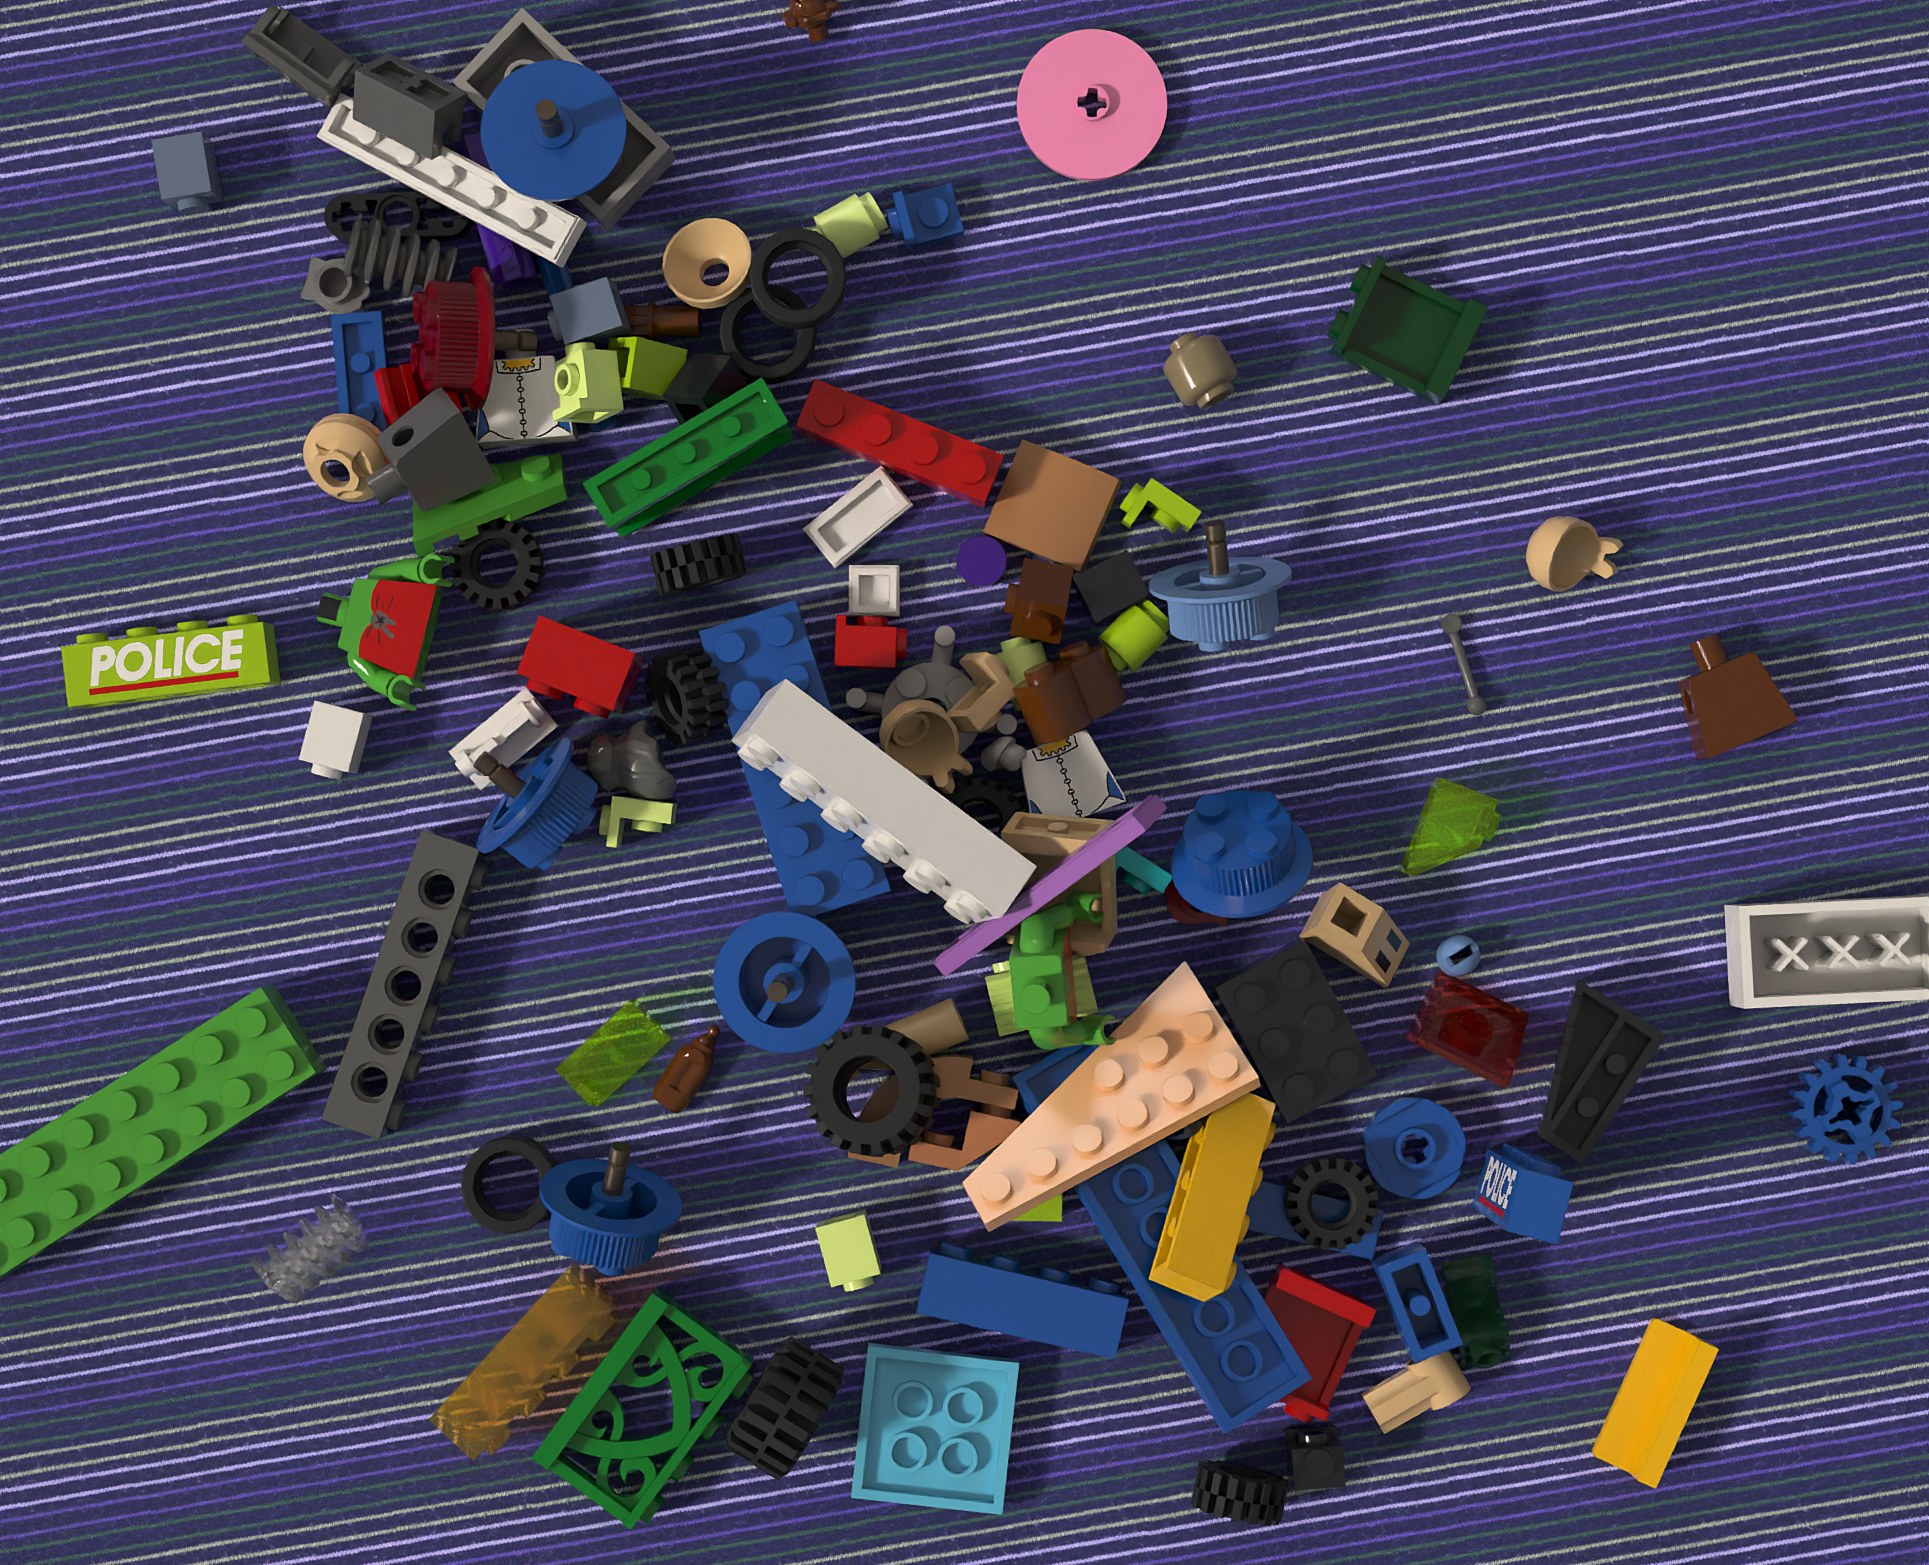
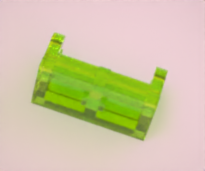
(613, 1053)

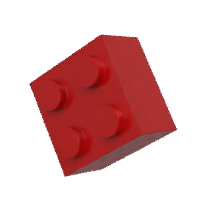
(581, 665)

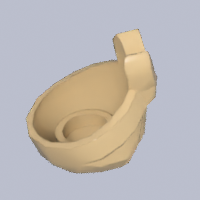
(1566, 551)
(924, 742)

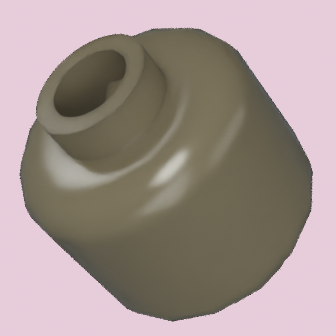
(1200, 370)

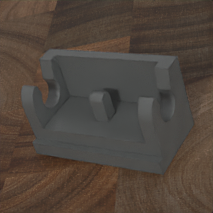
(301, 55)
(407, 104)

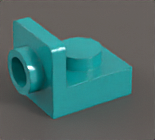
(1140, 872)

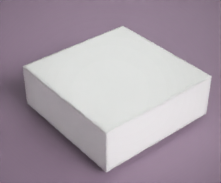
(874, 590)

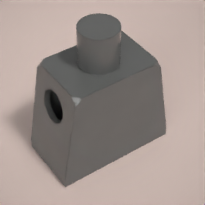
(430, 456)

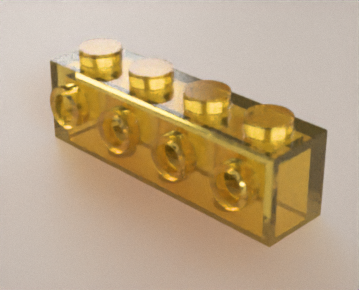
(524, 1361)

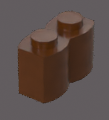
(1069, 693)

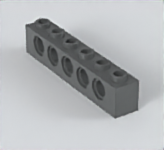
(350, 1100)

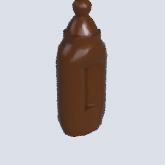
(686, 1072)

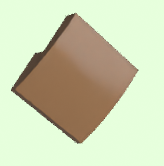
(1052, 506)

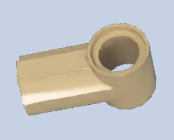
(1415, 1389)

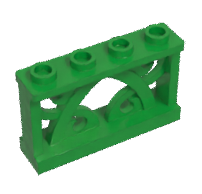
(689, 459)
(580, 1433)

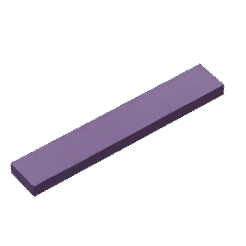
(1053, 882)

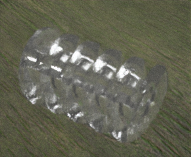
(313, 1253)

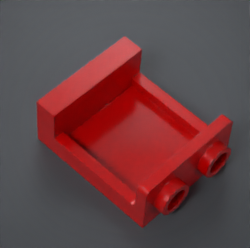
(1323, 1331)

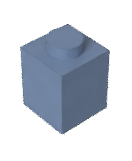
(187, 172)
(588, 313)

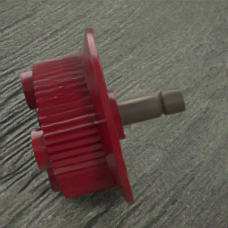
(461, 337)

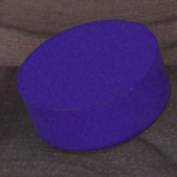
(981, 561)

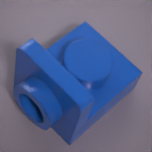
(925, 216)

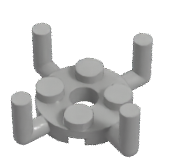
(929, 681)

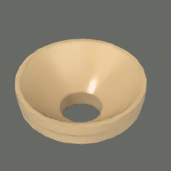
(699, 247)
(351, 442)

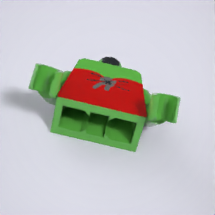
(390, 623)
(1045, 978)

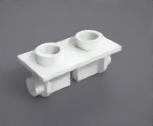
(504, 735)

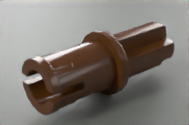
(663, 320)

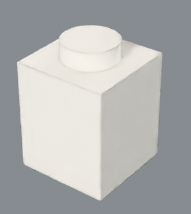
(335, 739)

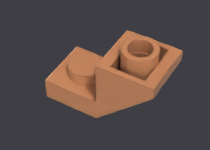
(984, 1131)

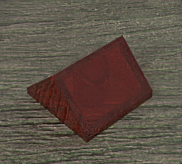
(1469, 1028)

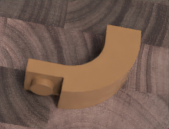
(955, 1082)

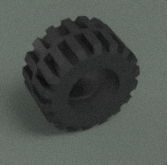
(830, 1082)
(784, 1408)

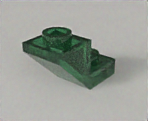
(1475, 1308)

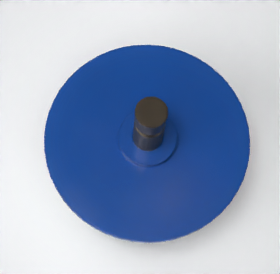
(553, 130)

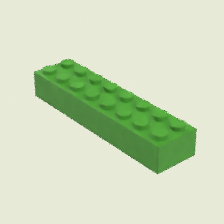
(150, 1122)

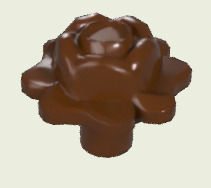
(810, 16)

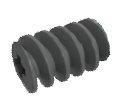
(396, 259)

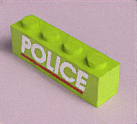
(170, 664)

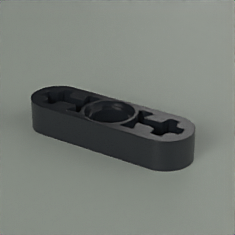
(384, 201)

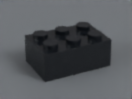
(1294, 1030)

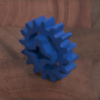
(1864, 1100)

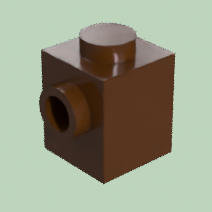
(1039, 601)

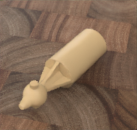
(932, 1028)

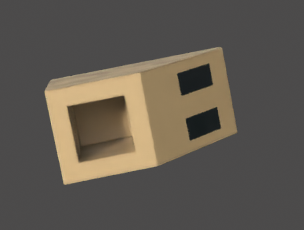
(1356, 933)

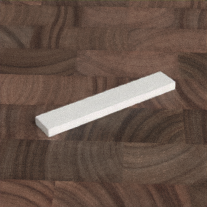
(459, 186)

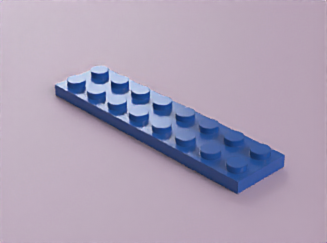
(1224, 1344)

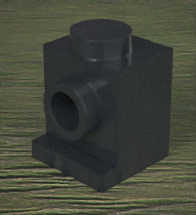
(1314, 1457)

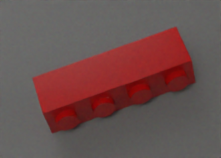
(899, 443)

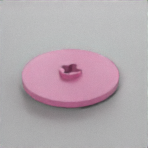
(1122, 79)

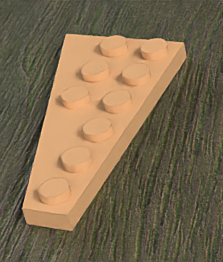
(1160, 1075)

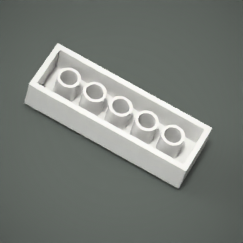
(882, 804)

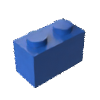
(1416, 1301)

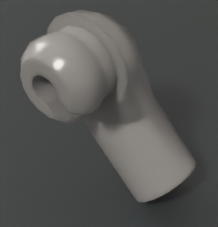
(1003, 753)

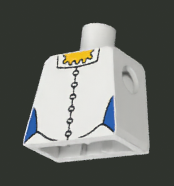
(522, 404)
(1069, 778)

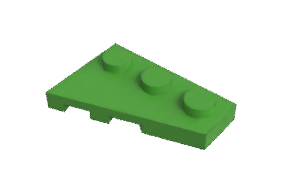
(519, 491)

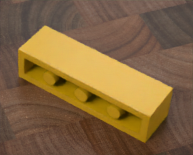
(1212, 1198)

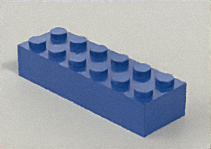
(813, 860)

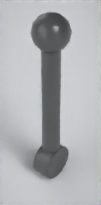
(1450, 625)

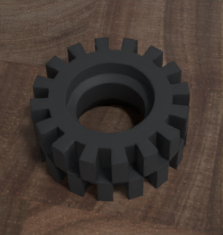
(698, 564)
(519, 587)
(686, 695)
(1340, 1232)
(1239, 1492)

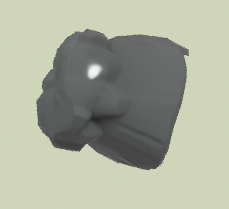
(631, 763)

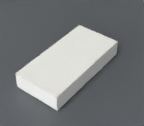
(858, 517)

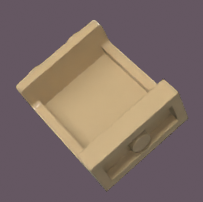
(1047, 841)

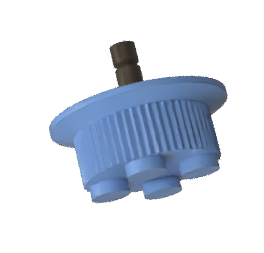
(1222, 595)

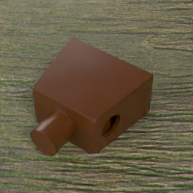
(1729, 699)

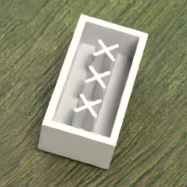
(1828, 951)

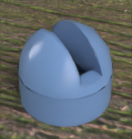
(1453, 945)

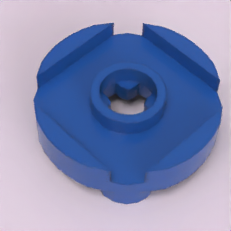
(1442, 1154)

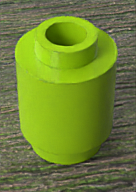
(1135, 635)

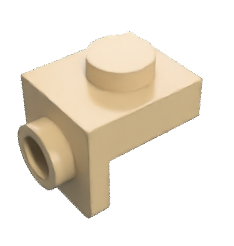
(982, 703)

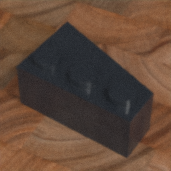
(1593, 1070)

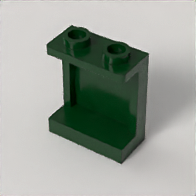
(1404, 331)

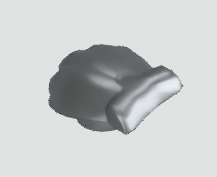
(334, 290)

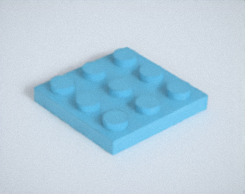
(935, 1428)

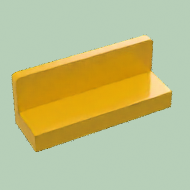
(1654, 1401)

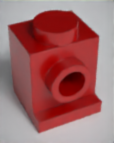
(868, 644)

